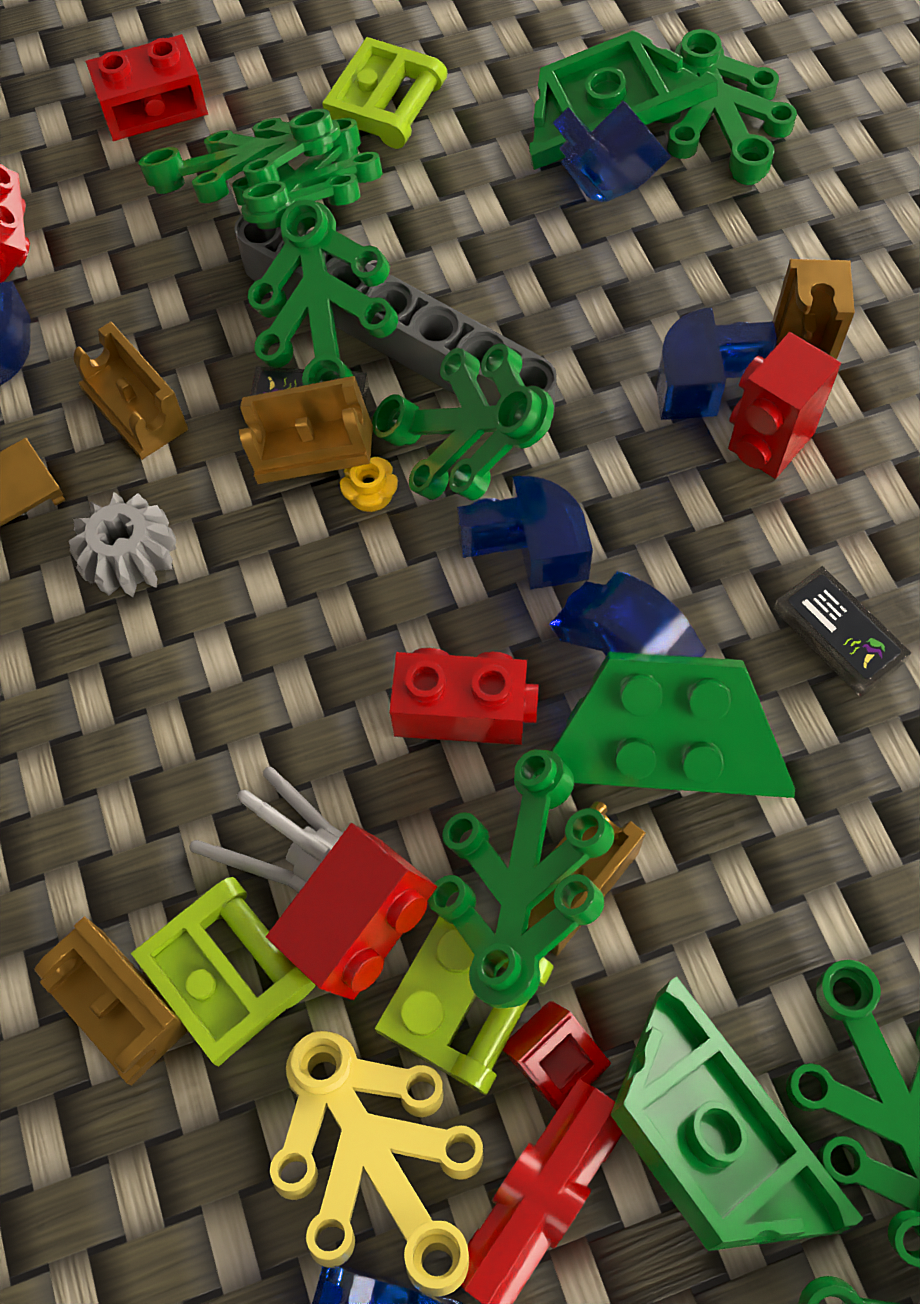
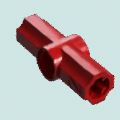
(541, 1196)

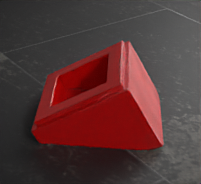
(555, 1053)

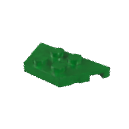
(603, 77)
(673, 728)
(720, 1137)

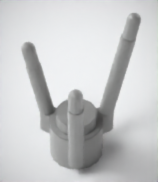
(308, 845)

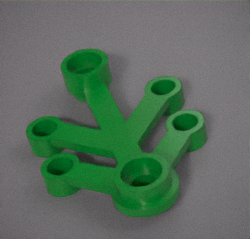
(231, 153)
(750, 153)
(312, 180)
(317, 291)
(517, 421)
(523, 883)
(897, 1109)

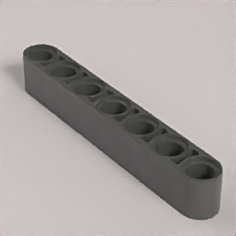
(424, 327)

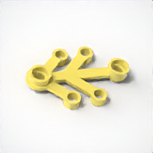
(368, 1146)

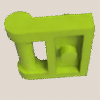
(373, 80)
(204, 984)
(434, 1004)

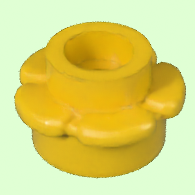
(371, 495)

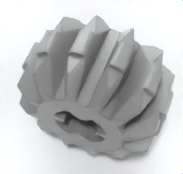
(122, 544)

